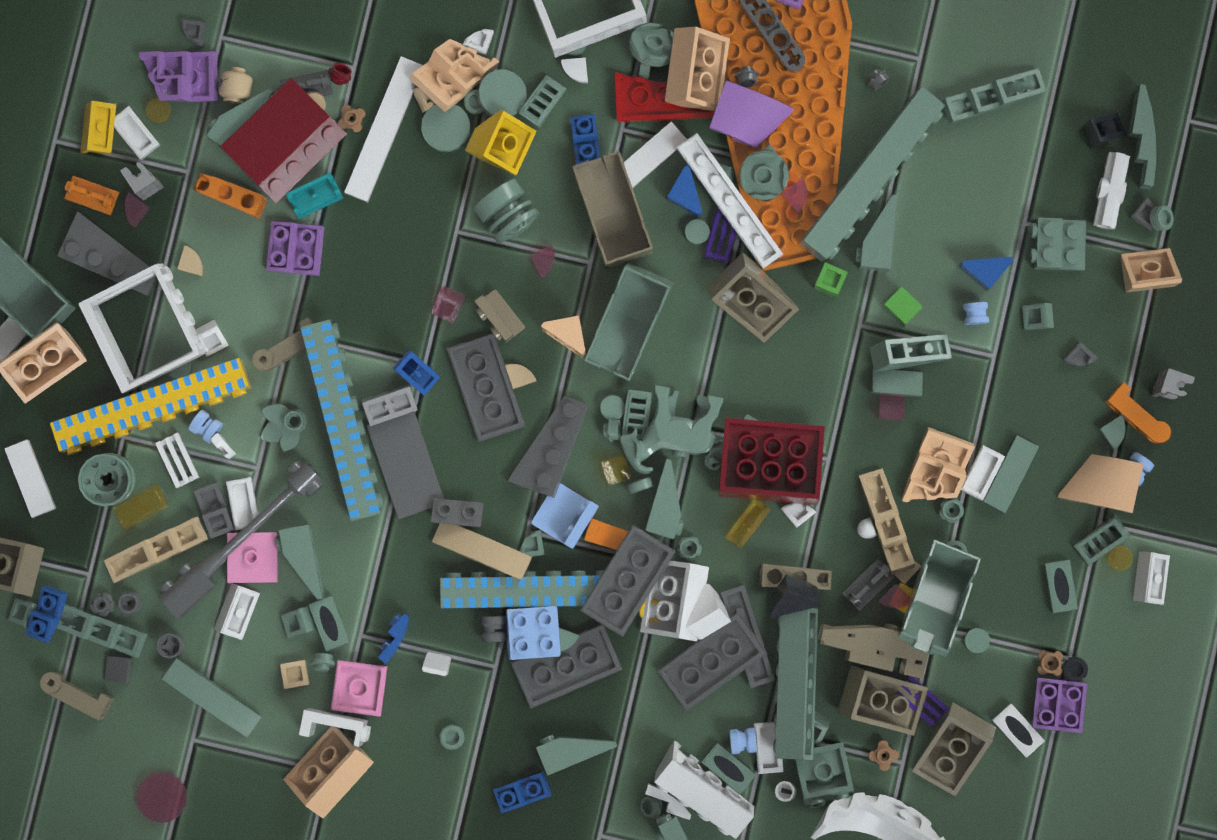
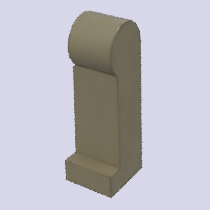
(282, 352)
(773, 574)
(57, 686)

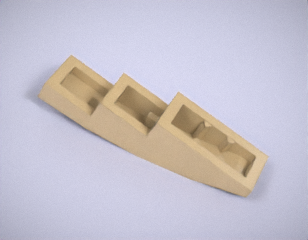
(887, 521)
(155, 549)
(482, 550)

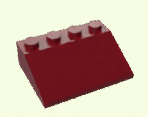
(283, 140)
(771, 461)

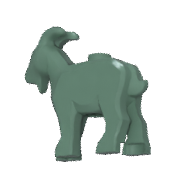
(672, 432)

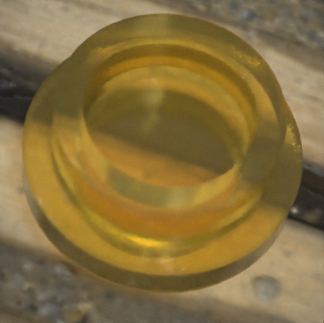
(158, 110)
(1120, 558)

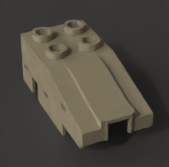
(613, 210)
(869, 639)

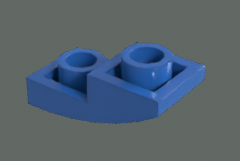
(585, 138)
(47, 615)
(399, 628)
(522, 792)

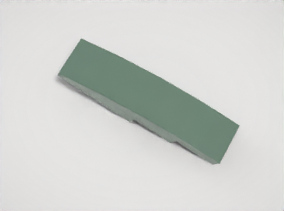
(994, 95)
(1143, 128)
(101, 631)
(211, 697)

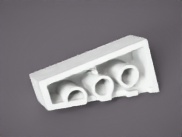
(703, 792)

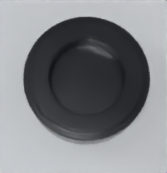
(1074, 669)

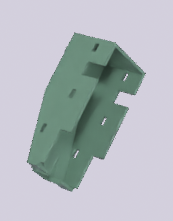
(28, 295)
(628, 321)
(938, 599)

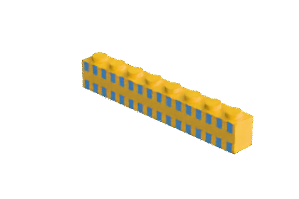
(151, 405)

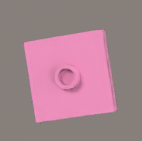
(254, 559)
(359, 688)

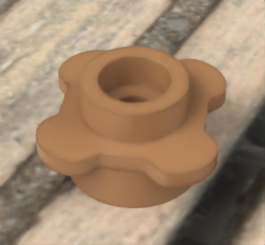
(348, 112)
(1055, 668)
(884, 763)

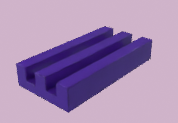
(716, 256)
(937, 714)

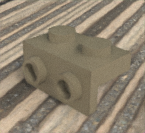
(501, 316)

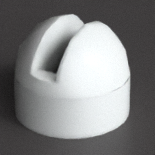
(866, 528)
(783, 796)

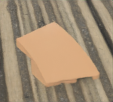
(451, 73)
(938, 467)
(1105, 483)

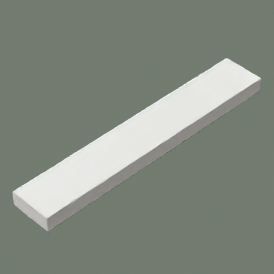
(383, 131)
(729, 201)

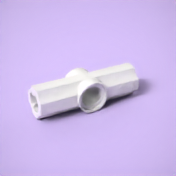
(1111, 190)

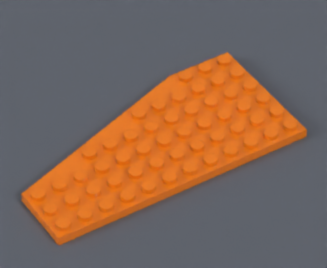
(817, 93)

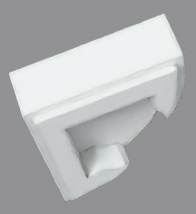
(479, 40)
(576, 69)
(224, 447)
(798, 513)

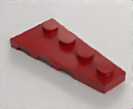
(645, 101)

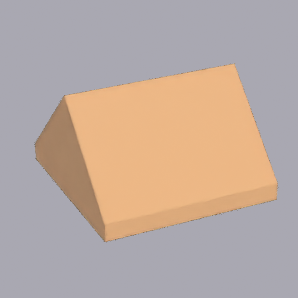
(1149, 270)
(566, 332)

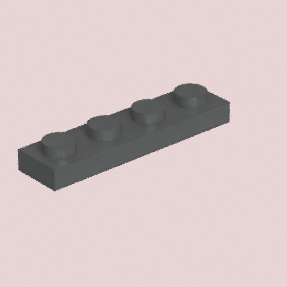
(737, 601)

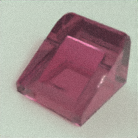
(448, 304)
(891, 407)

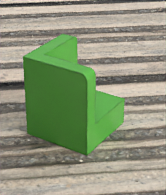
(830, 280)
(902, 306)

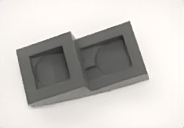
(214, 509)

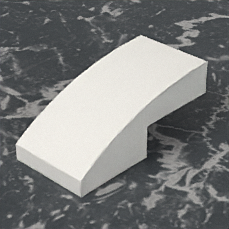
(673, 805)

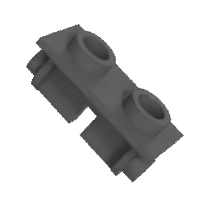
(313, 82)
(457, 512)
(868, 584)

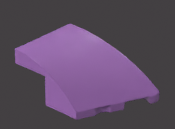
(183, 75)
(747, 115)

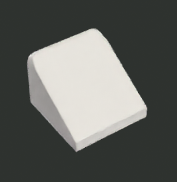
(213, 337)
(436, 664)

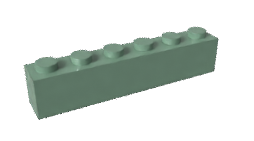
(796, 685)

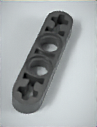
(772, 30)

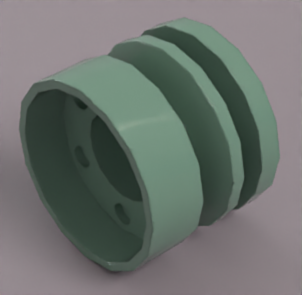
(506, 211)
(94, 486)

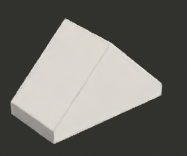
(707, 614)

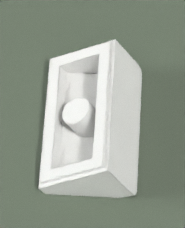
(1151, 578)
(236, 611)

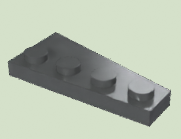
(98, 252)
(550, 452)

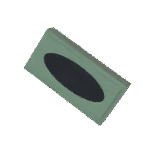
(1060, 586)
(329, 623)
(728, 768)

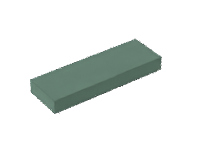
(1010, 474)

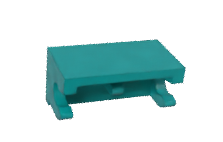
(314, 196)

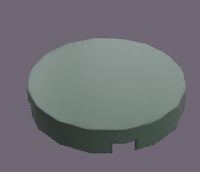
(651, 44)
(501, 91)
(447, 129)
(764, 175)

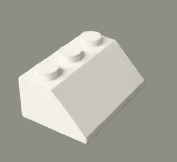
(678, 594)

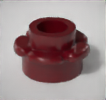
(340, 74)

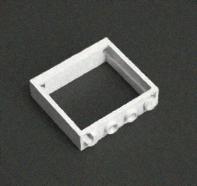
(592, 33)
(108, 344)

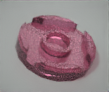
(162, 797)

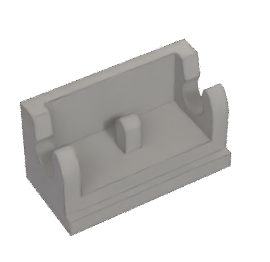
(144, 184)
(1169, 382)
(389, 404)

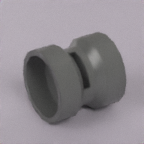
(494, 629)
(166, 646)

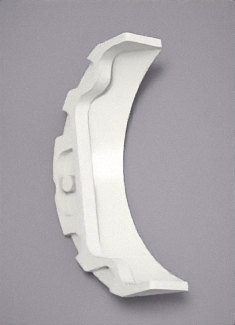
(876, 816)

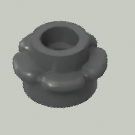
(747, 76)
(877, 79)
(108, 604)
(123, 606)

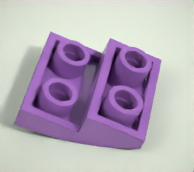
(295, 248)
(1059, 705)

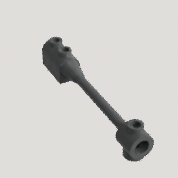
(196, 580)

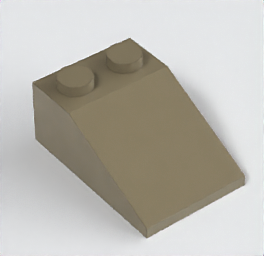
(752, 298)
(19, 566)
(873, 700)
(954, 749)

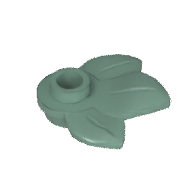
(280, 428)

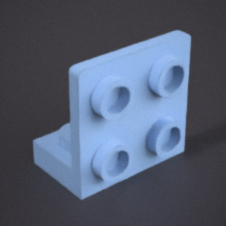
(565, 516)
(532, 632)

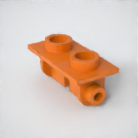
(91, 195)

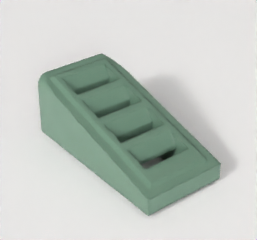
(532, 119)
(637, 395)
(1106, 547)

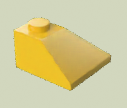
(501, 141)

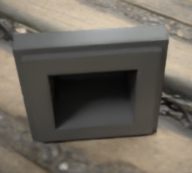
(118, 669)

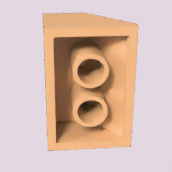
(697, 68)
(42, 362)
(328, 771)

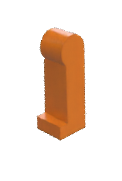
(231, 195)
(1136, 416)
(605, 534)

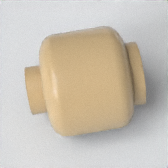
(235, 86)

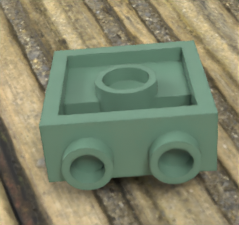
(1058, 244)
(825, 776)
(669, 828)

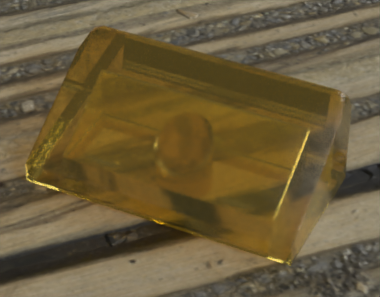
(141, 507)
(747, 523)

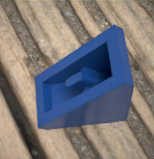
(684, 193)
(985, 271)
(416, 372)

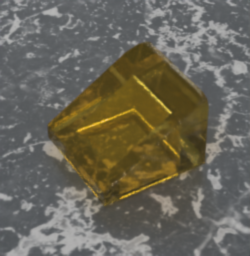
(615, 470)

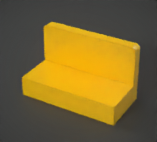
(98, 127)

